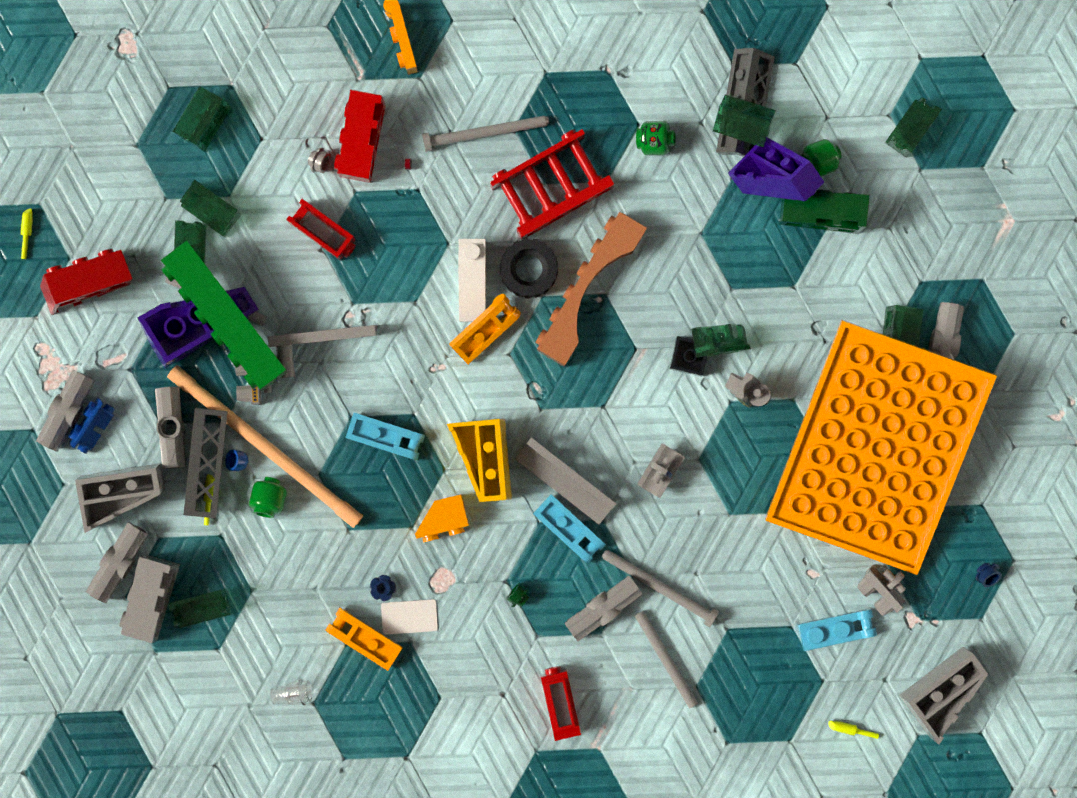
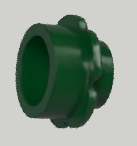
(518, 595)

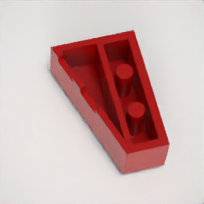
(360, 136)
(85, 279)

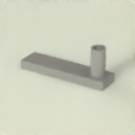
(284, 342)

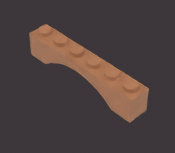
(619, 241)

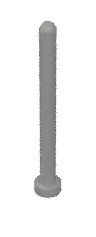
(486, 131)
(669, 592)

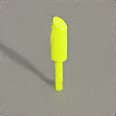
(26, 230)
(209, 479)
(850, 729)

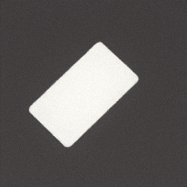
(409, 617)

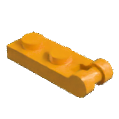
(400, 35)
(485, 329)
(364, 639)

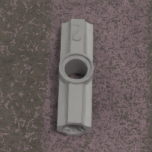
(946, 337)
(169, 409)
(65, 410)
(117, 562)
(603, 608)

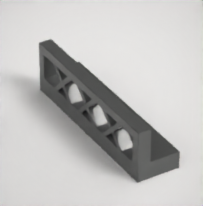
(741, 84)
(195, 460)

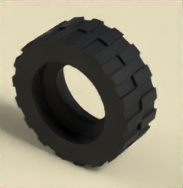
(525, 248)

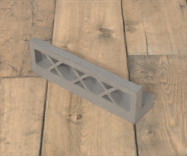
(565, 481)

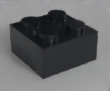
(685, 358)

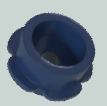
(988, 574)
(377, 593)

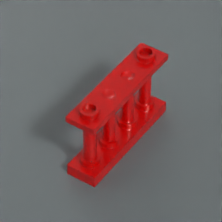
(551, 210)

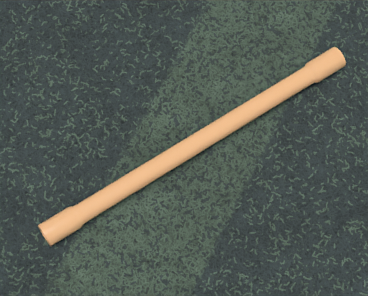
(340, 507)

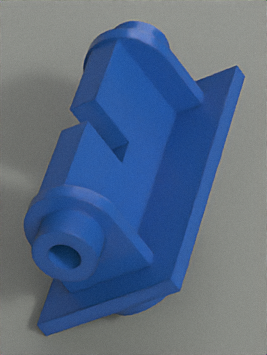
(94, 416)

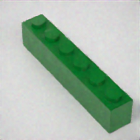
(223, 315)

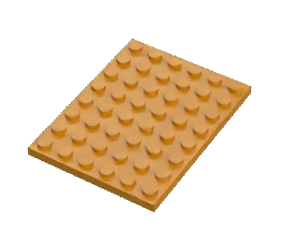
(880, 447)

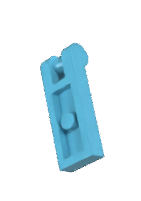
(384, 436)
(568, 528)
(836, 630)

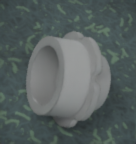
(319, 160)

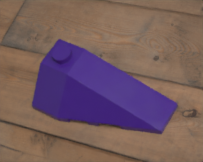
(178, 332)

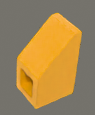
(443, 516)

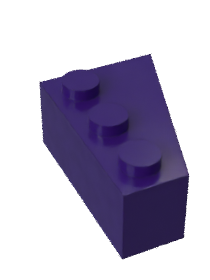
(776, 173)

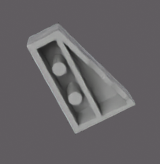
(116, 491)
(148, 598)
(944, 691)

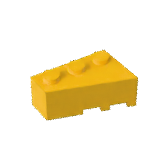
(485, 457)

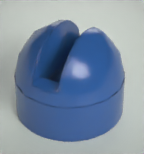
(236, 460)

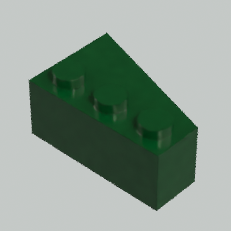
(827, 212)

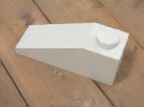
(472, 278)

